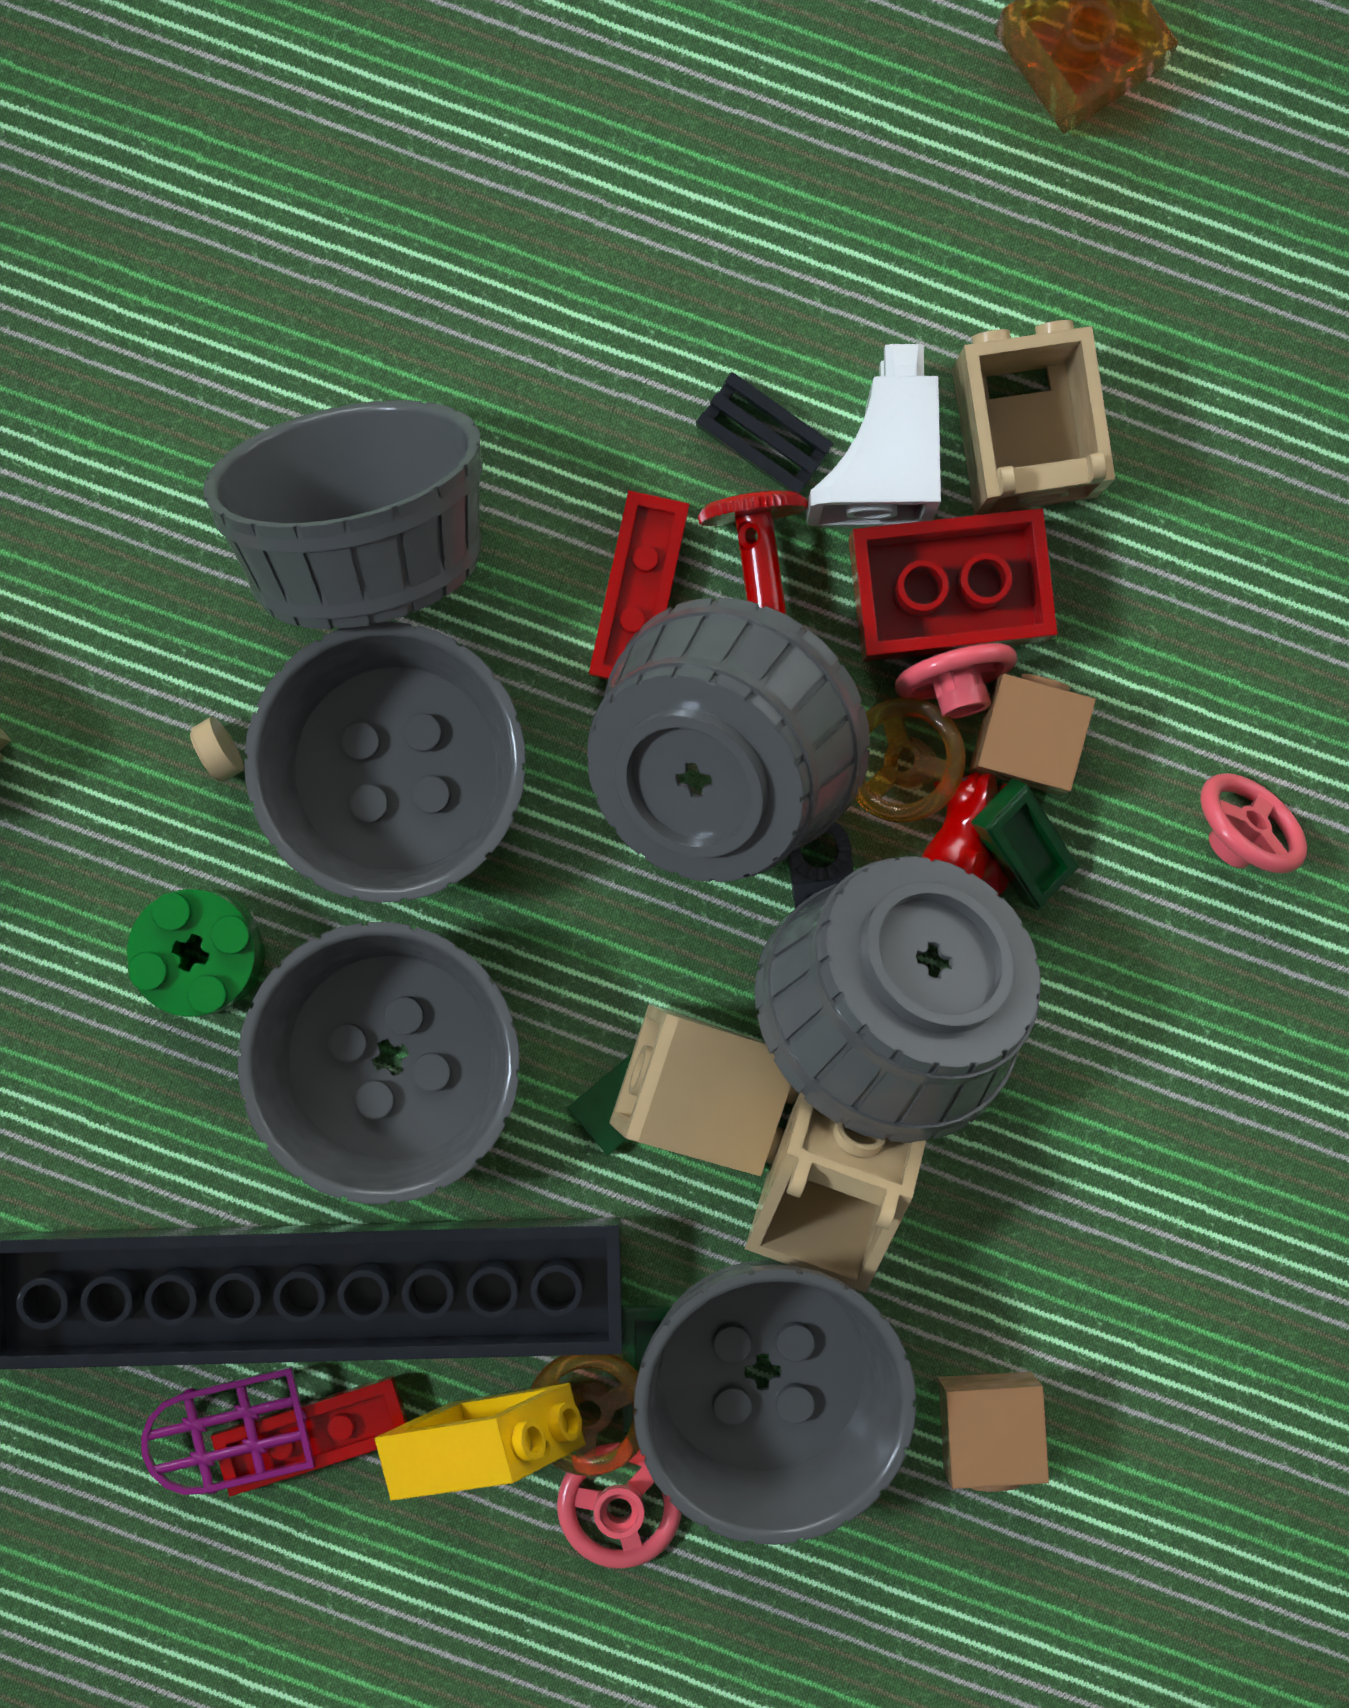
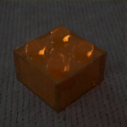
(1084, 51)

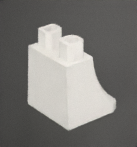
(895, 458)

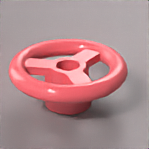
(958, 678)
(1245, 833)
(625, 1528)

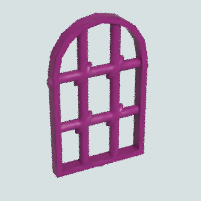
(250, 1445)

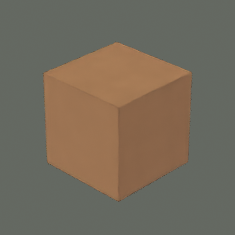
(1033, 732)
(993, 1431)

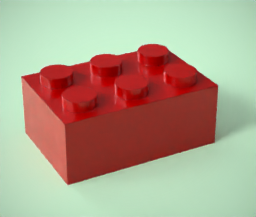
(952, 584)

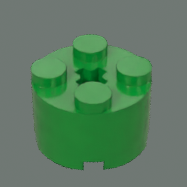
(163, 969)

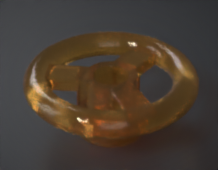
(925, 765)
(585, 1461)

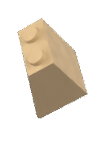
(702, 1093)

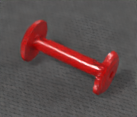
(759, 558)

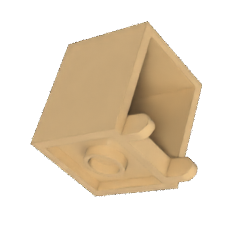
(1039, 443)
(833, 1197)

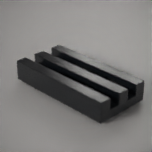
(722, 403)

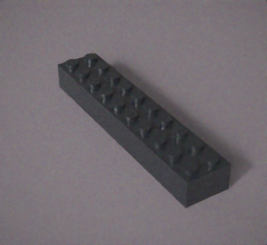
(310, 1293)

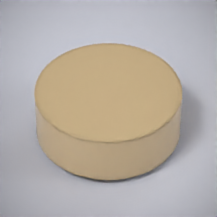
(216, 749)

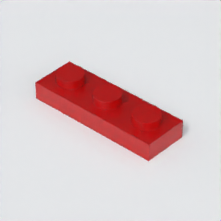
(639, 574)
(336, 1425)

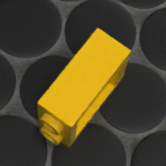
(480, 1442)

